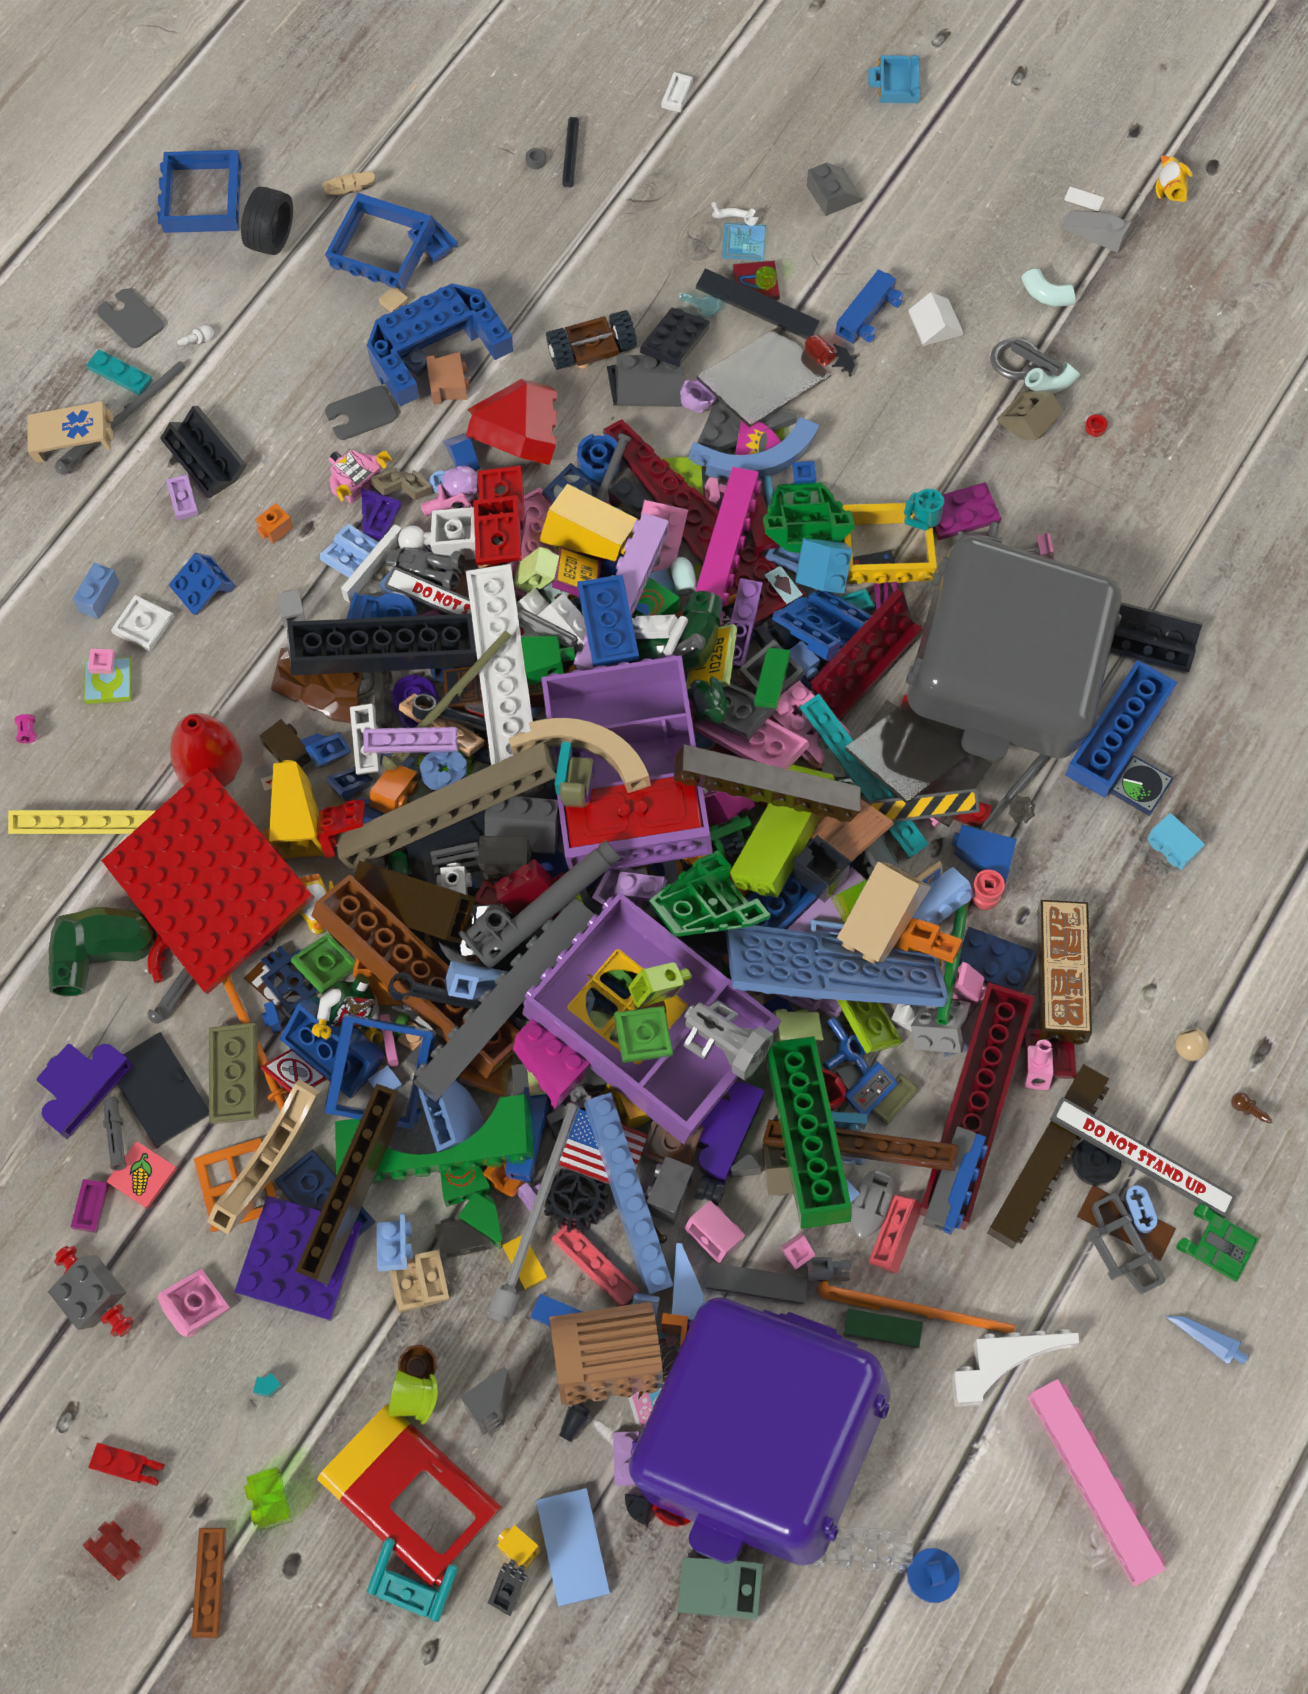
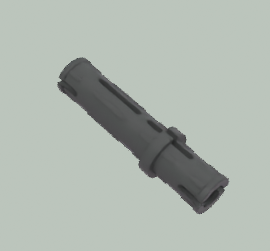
(114, 1133)

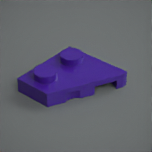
(378, 513)

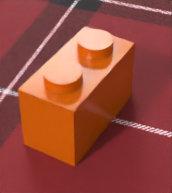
(393, 789)

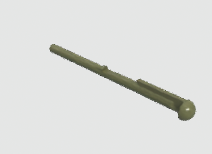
(397, 758)

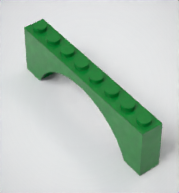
(502, 1139)

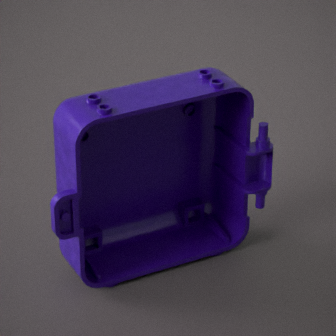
(760, 1432)

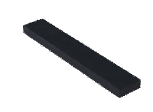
(757, 304)

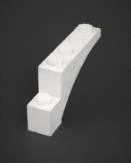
(559, 613)
(998, 1356)

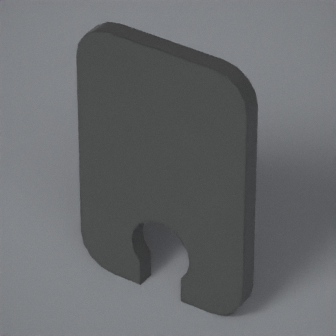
(133, 323)
(365, 412)

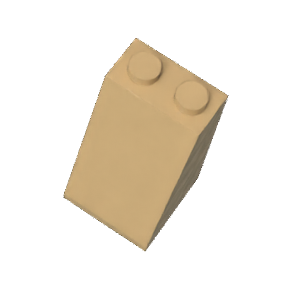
(882, 912)

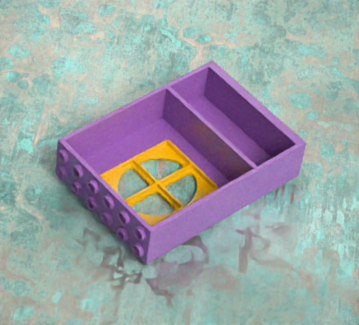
(671, 1089)

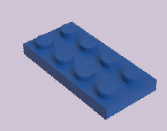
(607, 620)

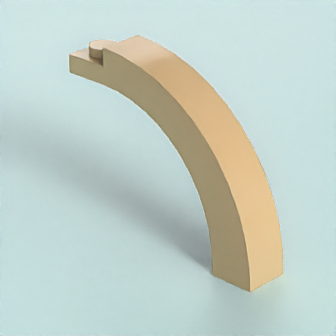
(590, 738)

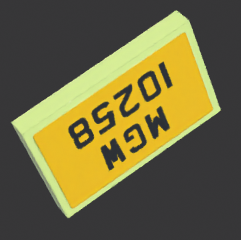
(720, 661)

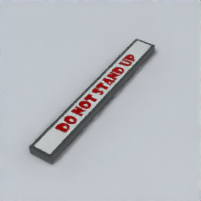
(435, 596)
(1142, 1157)

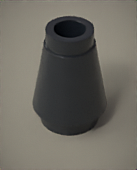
(574, 1421)

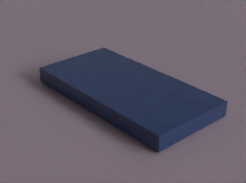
(310, 1183)

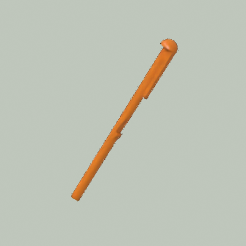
(875, 1302)

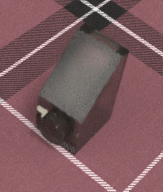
(459, 1239)

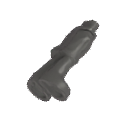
(418, 563)

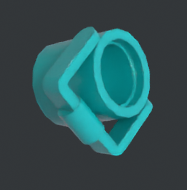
(927, 509)

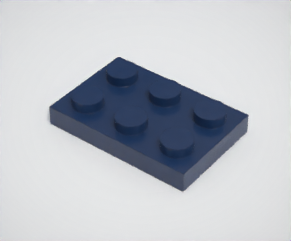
(996, 959)

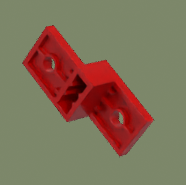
(499, 515)

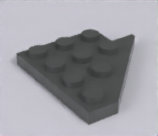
(723, 426)

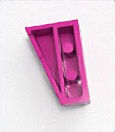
(550, 1061)

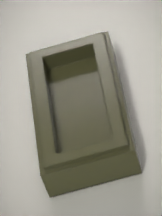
(895, 1100)

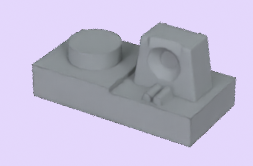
(578, 1095)

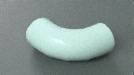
(1046, 292)
(1040, 381)
(683, 576)

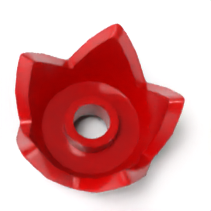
(835, 1088)

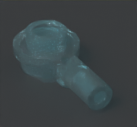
(708, 305)

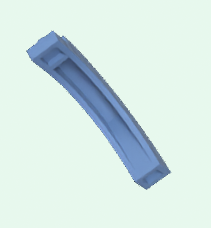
(766, 462)

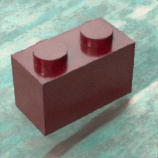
(523, 886)

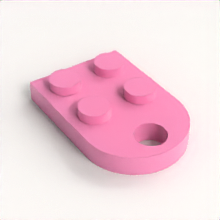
(677, 519)

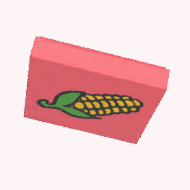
(143, 1176)

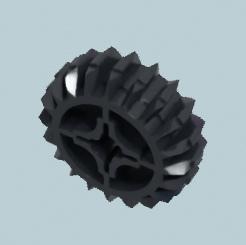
(583, 1201)

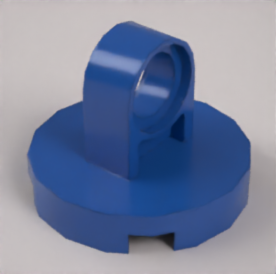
(393, 605)
(933, 1575)

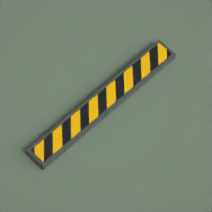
(929, 805)

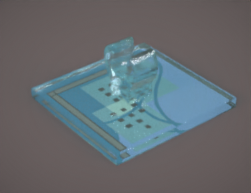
(743, 241)

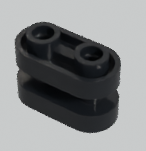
(780, 633)

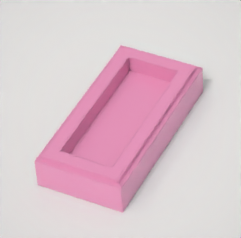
(389, 1044)

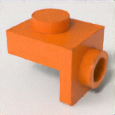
(500, 1182)

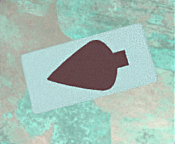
(783, 584)

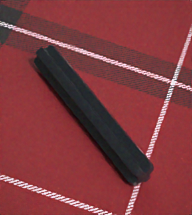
(570, 152)

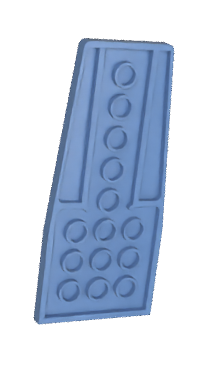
(822, 968)

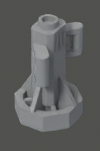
(742, 1046)

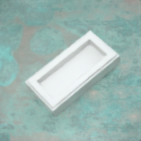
(677, 92)

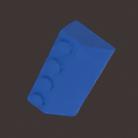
(362, 1056)

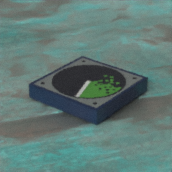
(1141, 785)

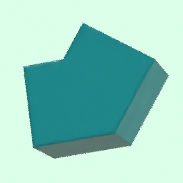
(267, 1386)

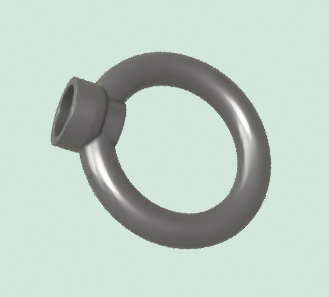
(1013, 375)

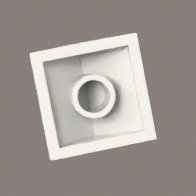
(935, 319)

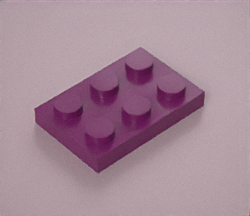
(967, 511)

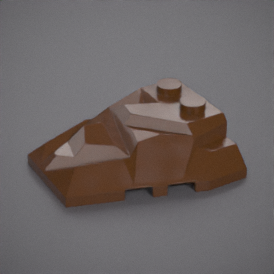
(321, 692)

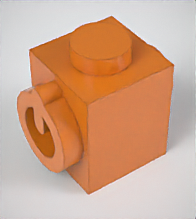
(274, 523)

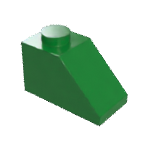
(482, 1216)

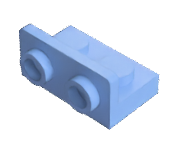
(393, 1244)

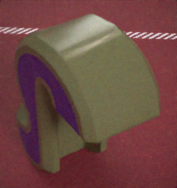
(578, 784)

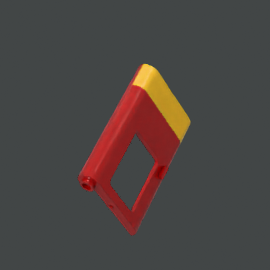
(380, 1467)

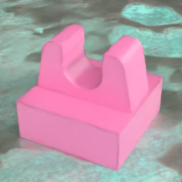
(713, 491)
(101, 661)
(797, 1251)

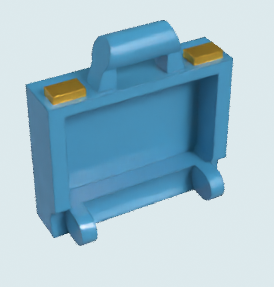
(897, 79)

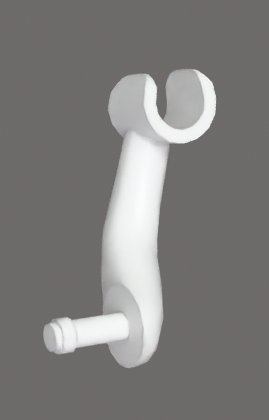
(734, 212)

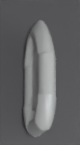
(872, 1203)

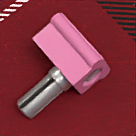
(1044, 546)

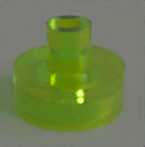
(766, 277)

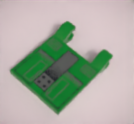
(1221, 1245)

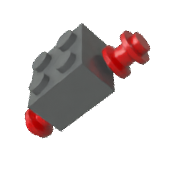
(89, 1293)

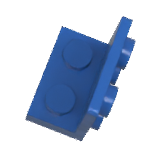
(200, 581)

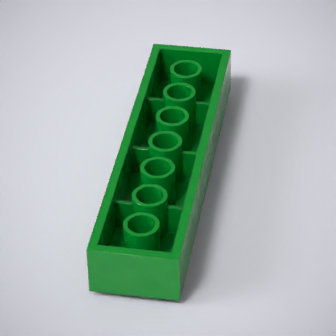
(808, 1133)

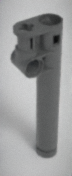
(511, 932)

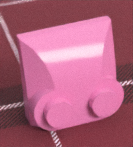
(192, 1303)

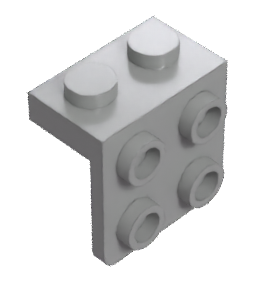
(932, 1036)

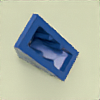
(462, 451)

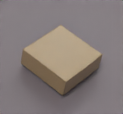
(393, 299)

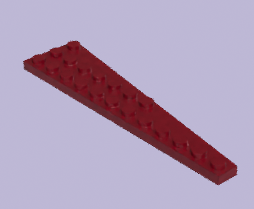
(671, 489)

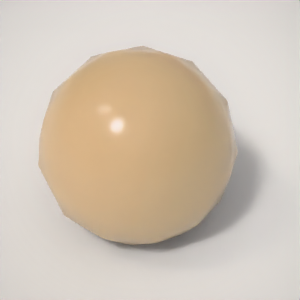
(1192, 1044)

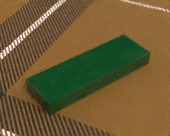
(883, 1328)

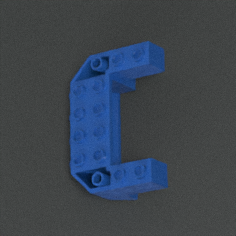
(427, 322)

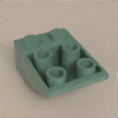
(720, 1589)

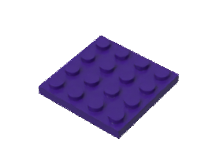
(274, 1256)

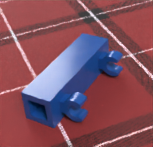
(866, 305)
(539, 1109)

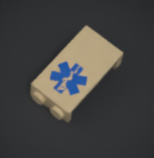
(69, 428)

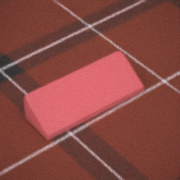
(895, 1233)

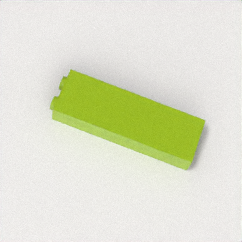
(774, 846)

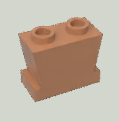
(447, 377)

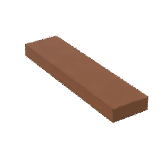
(209, 1583)

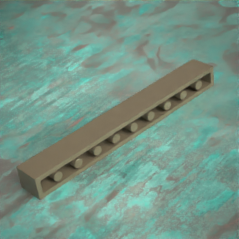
(447, 805)

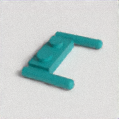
(407, 1592)

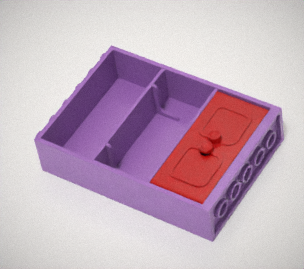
(652, 713)

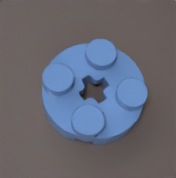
(434, 761)

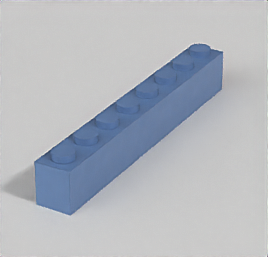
(628, 1194)

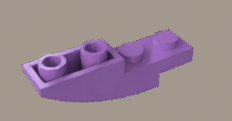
(744, 617)

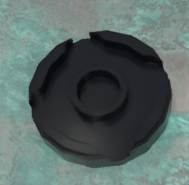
(1094, 1164)

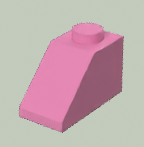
(968, 985)

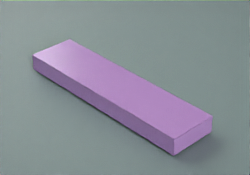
(411, 740)

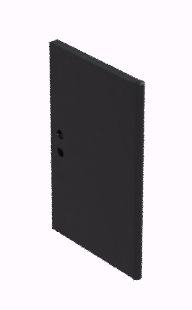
(156, 1093)

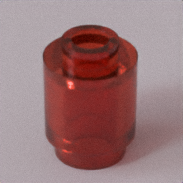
(819, 350)

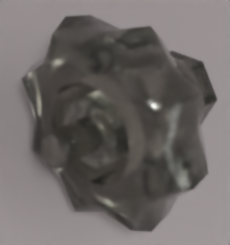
(1021, 809)

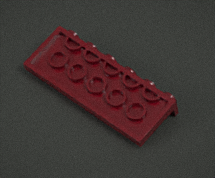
(867, 655)

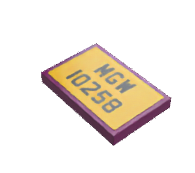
(574, 568)

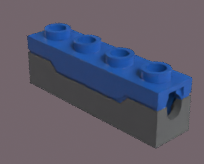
(952, 1186)

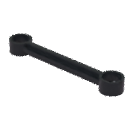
(448, 714)
(439, 995)

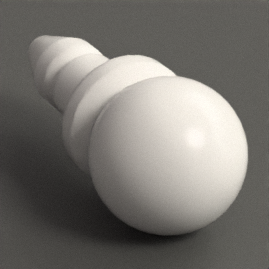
(203, 334)

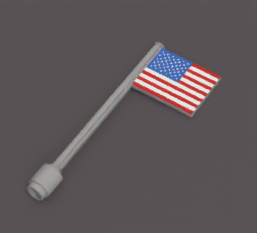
(573, 1150)

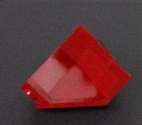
(517, 421)

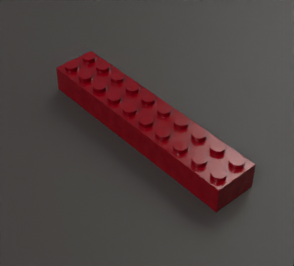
(985, 1078)

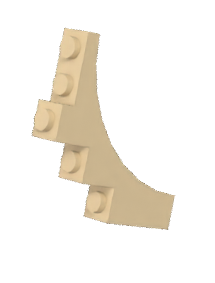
(267, 1160)

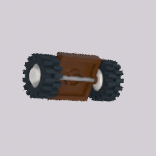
(591, 340)

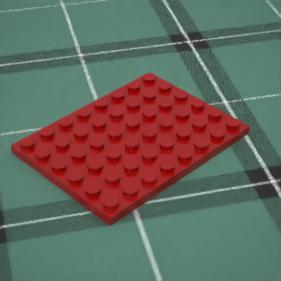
(207, 880)

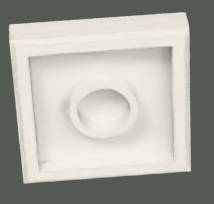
(142, 623)

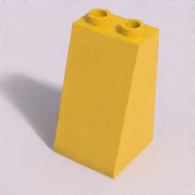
(587, 525)
(293, 813)

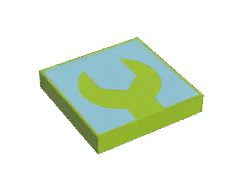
(109, 687)

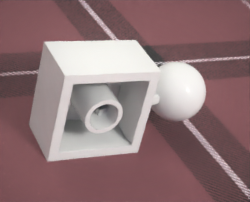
(450, 532)

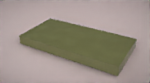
(233, 1073)

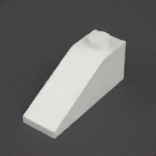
(363, 718)

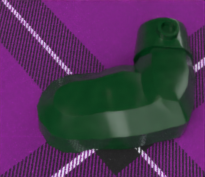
(703, 617)
(94, 936)

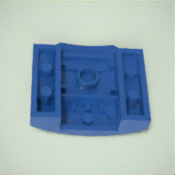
(822, 622)

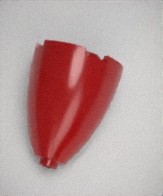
(204, 743)

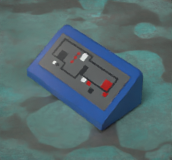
(871, 1089)

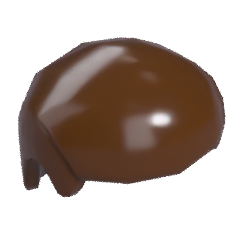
(417, 1361)

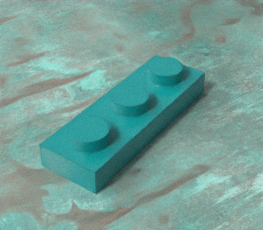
(119, 372)

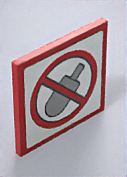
(290, 1068)

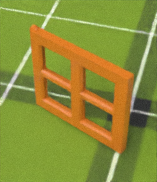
(210, 1193)

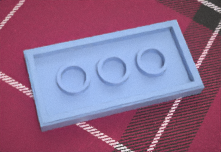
(572, 1547)

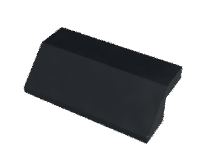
(203, 452)
(1156, 637)

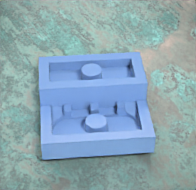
(348, 550)

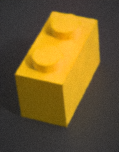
(517, 1546)

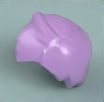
(696, 396)
(461, 480)

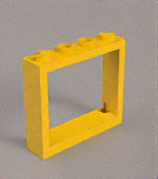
(879, 573)

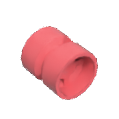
(987, 889)

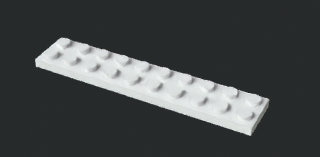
(504, 676)

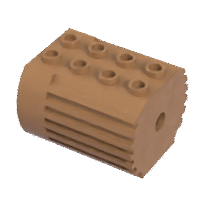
(606, 1353)

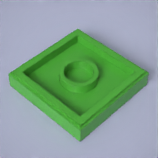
(324, 963)
(643, 1034)

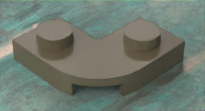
(412, 484)

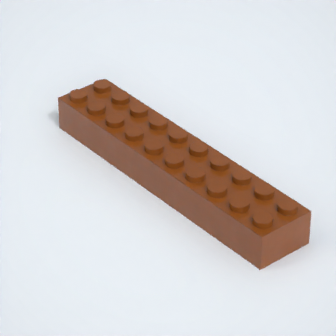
(391, 948)

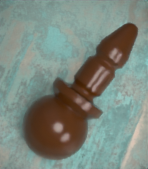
(1242, 1102)

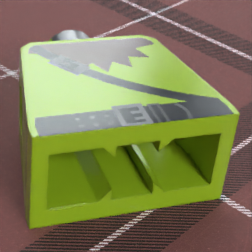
(658, 984)

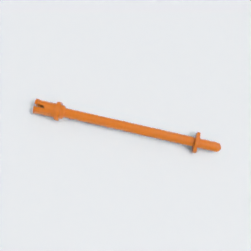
(278, 1094)

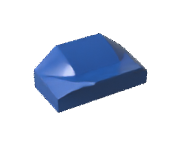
(326, 749)

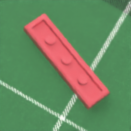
(596, 1265)

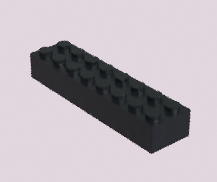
(380, 644)

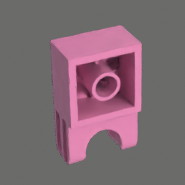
(785, 716)

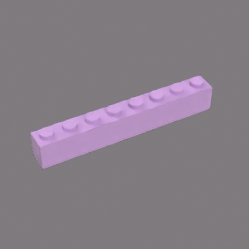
(635, 567)

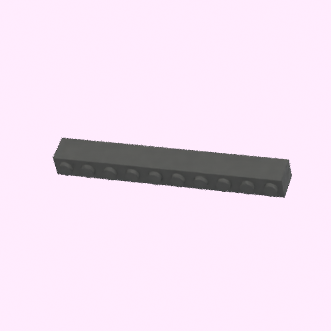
(502, 1001)

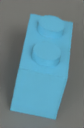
(1175, 842)

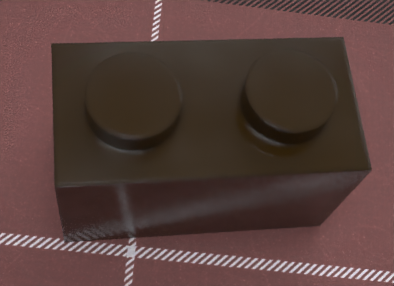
(284, 743)

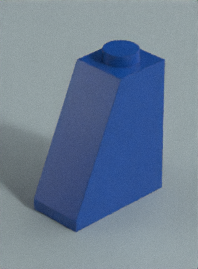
(984, 850)

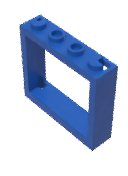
(192, 161)
(388, 211)
(426, 1045)

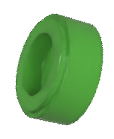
(402, 1019)

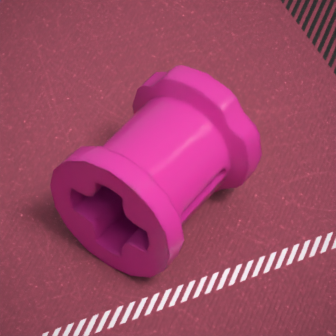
(25, 728)

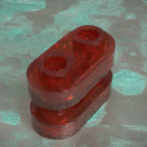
(128, 1549)

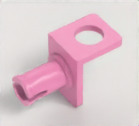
(443, 502)
(1040, 1065)

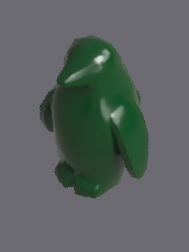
(708, 700)

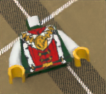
(348, 998)

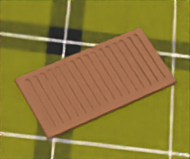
(853, 836)

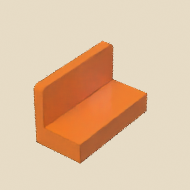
(674, 1325)

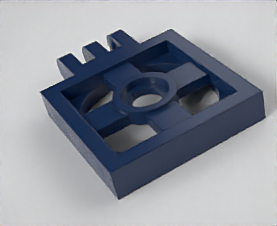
(282, 965)

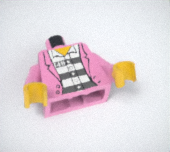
(354, 472)

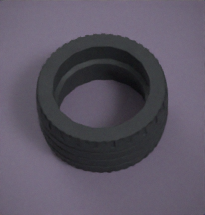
(267, 220)

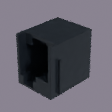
(820, 868)

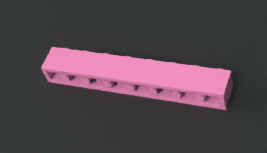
(1096, 1482)

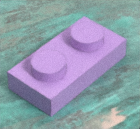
(182, 497)
(639, 885)
(622, 1452)

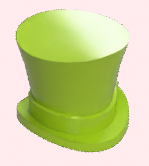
(413, 1396)

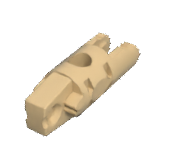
(348, 183)

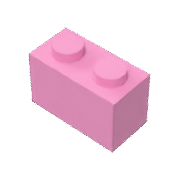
(715, 1231)

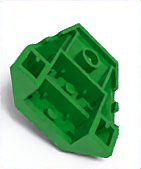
(807, 513)
(706, 900)

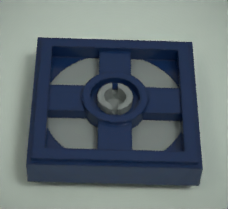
(574, 477)

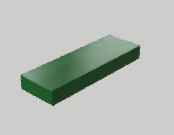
(772, 678)

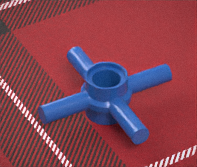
(843, 1050)

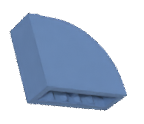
(452, 1116)

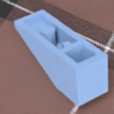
(686, 1290)

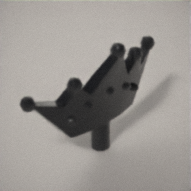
(844, 359)

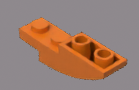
(929, 940)

